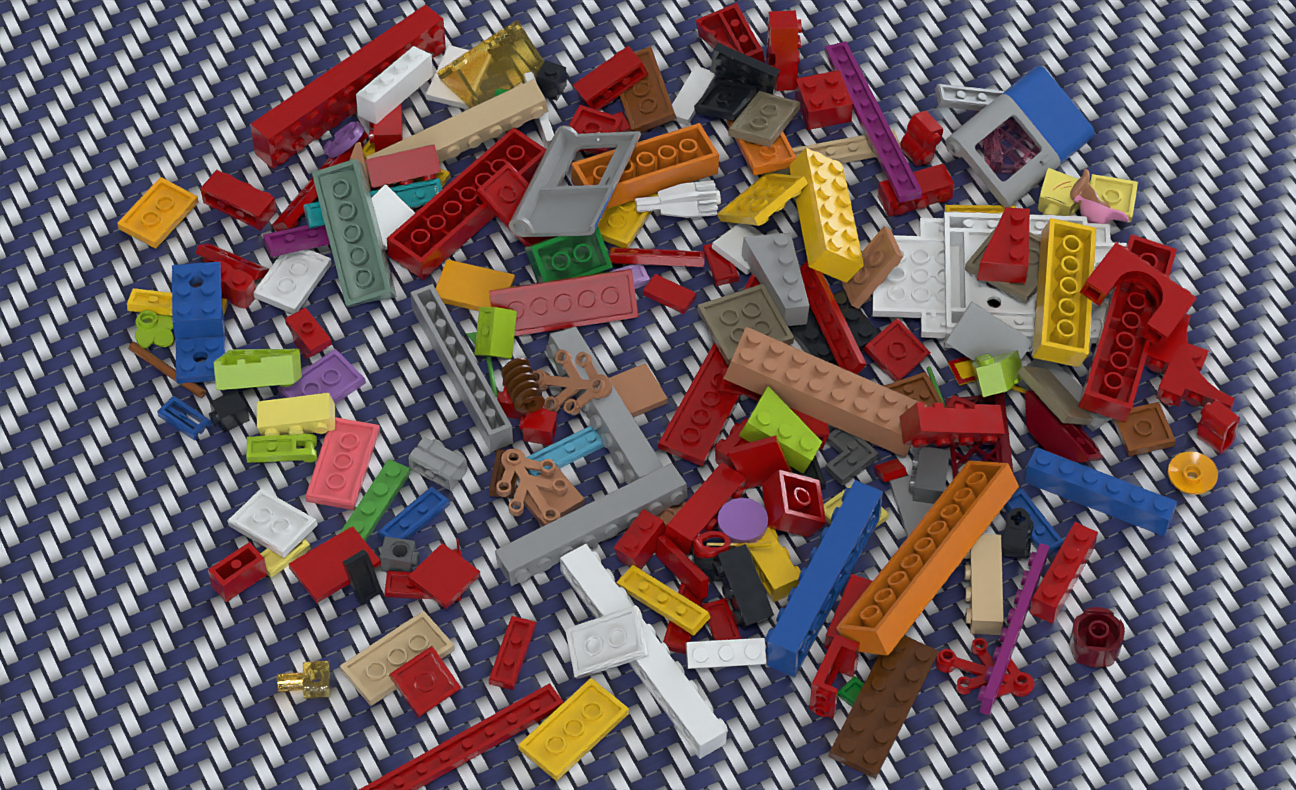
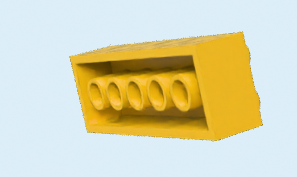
(827, 216)
(1062, 311)

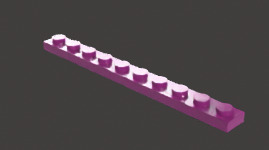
(874, 124)

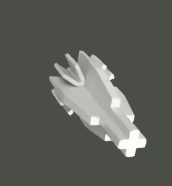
(683, 200)

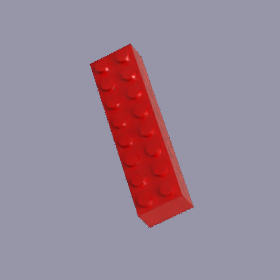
(456, 210)
(1120, 347)

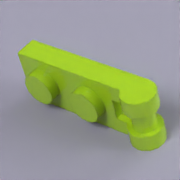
(281, 448)

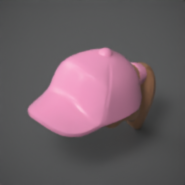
(1091, 205)

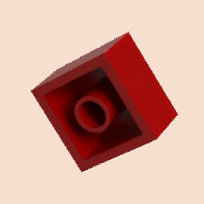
(823, 100)
(793, 503)

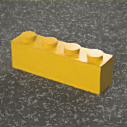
(774, 567)

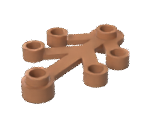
(574, 383)
(529, 484)

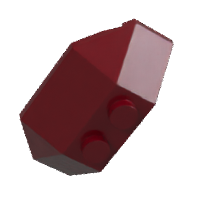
(1057, 437)

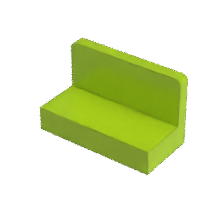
(495, 332)

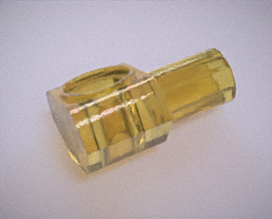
(303, 680)

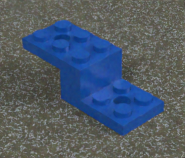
(197, 320)

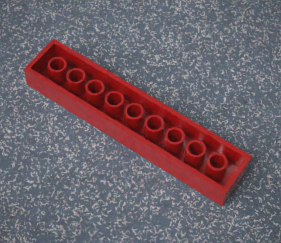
(333, 95)

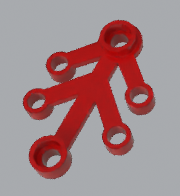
(1010, 680)

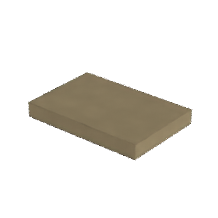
(764, 119)
(1054, 395)

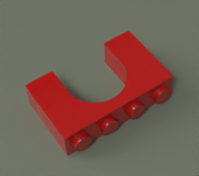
(1125, 267)

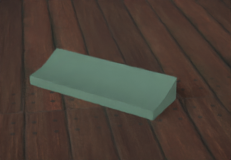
(354, 233)

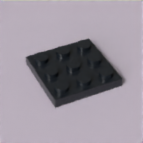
(813, 341)

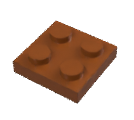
(1145, 430)

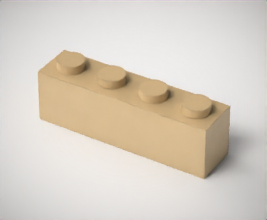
(985, 586)

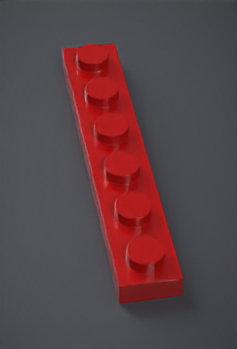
(295, 209)
(831, 320)

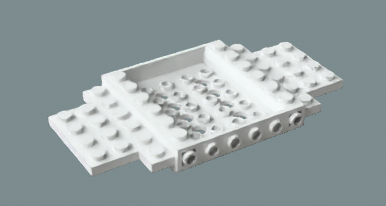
(938, 289)

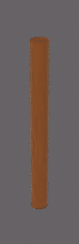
(165, 368)

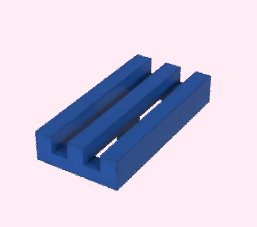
(197, 428)

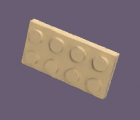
(371, 667)

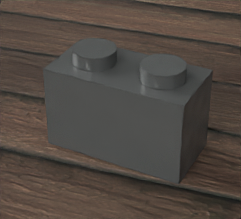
(930, 474)

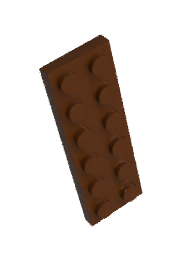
(883, 706)

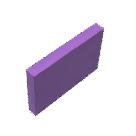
(327, 375)

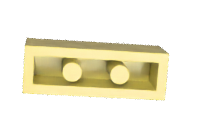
(296, 415)

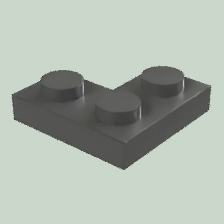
(853, 456)

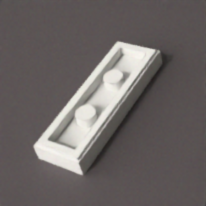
(691, 92)

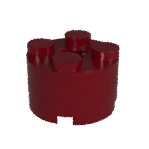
(1096, 637)

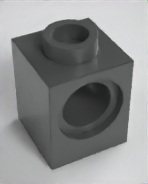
(398, 547)

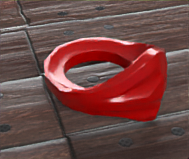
(708, 552)

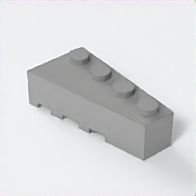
(776, 266)

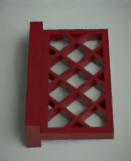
(1002, 446)

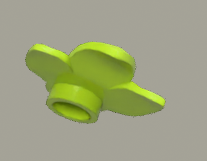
(154, 329)

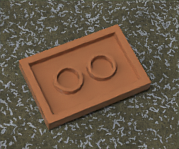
(879, 260)

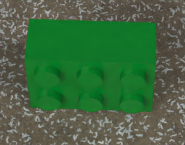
(568, 257)

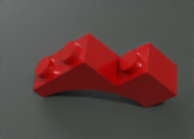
(536, 426)

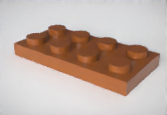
(648, 100)

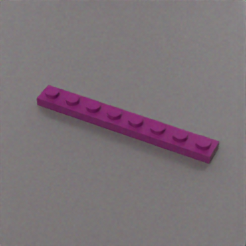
(1010, 635)

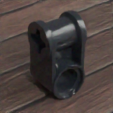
(1017, 539)

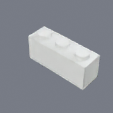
(725, 653)

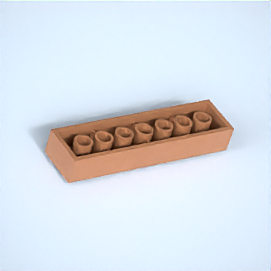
(820, 390)

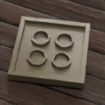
(1018, 290)
(748, 308)

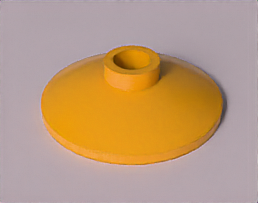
(1194, 465)

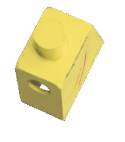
(1055, 194)

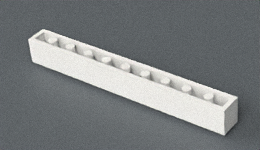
(657, 671)

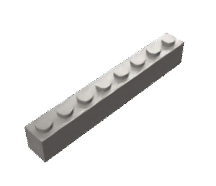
(461, 368)
(608, 415)
(590, 524)

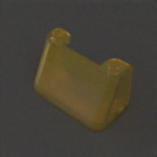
(492, 65)

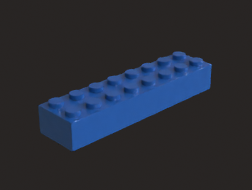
(823, 578)

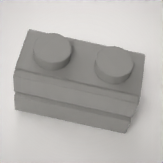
(438, 463)

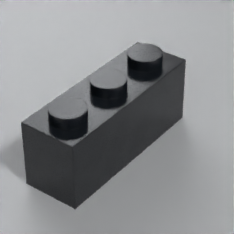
(742, 587)

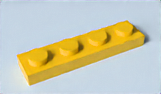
(154, 301)
(663, 600)

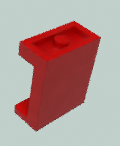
(840, 658)

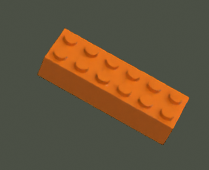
(654, 164)

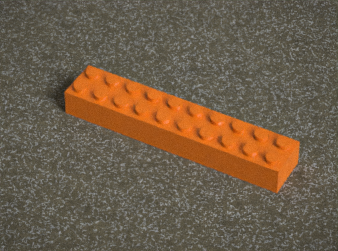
(928, 556)

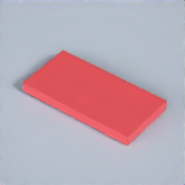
(343, 464)

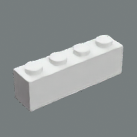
(394, 85)

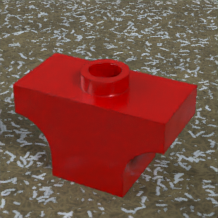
(307, 333)

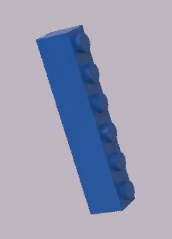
(1100, 491)

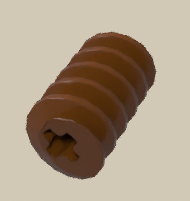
(522, 385)

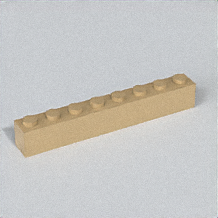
(477, 123)

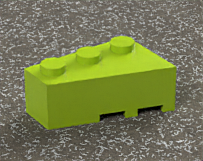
(257, 368)
(997, 372)
(774, 418)

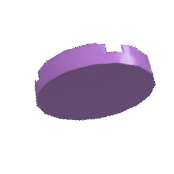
(344, 139)
(743, 520)

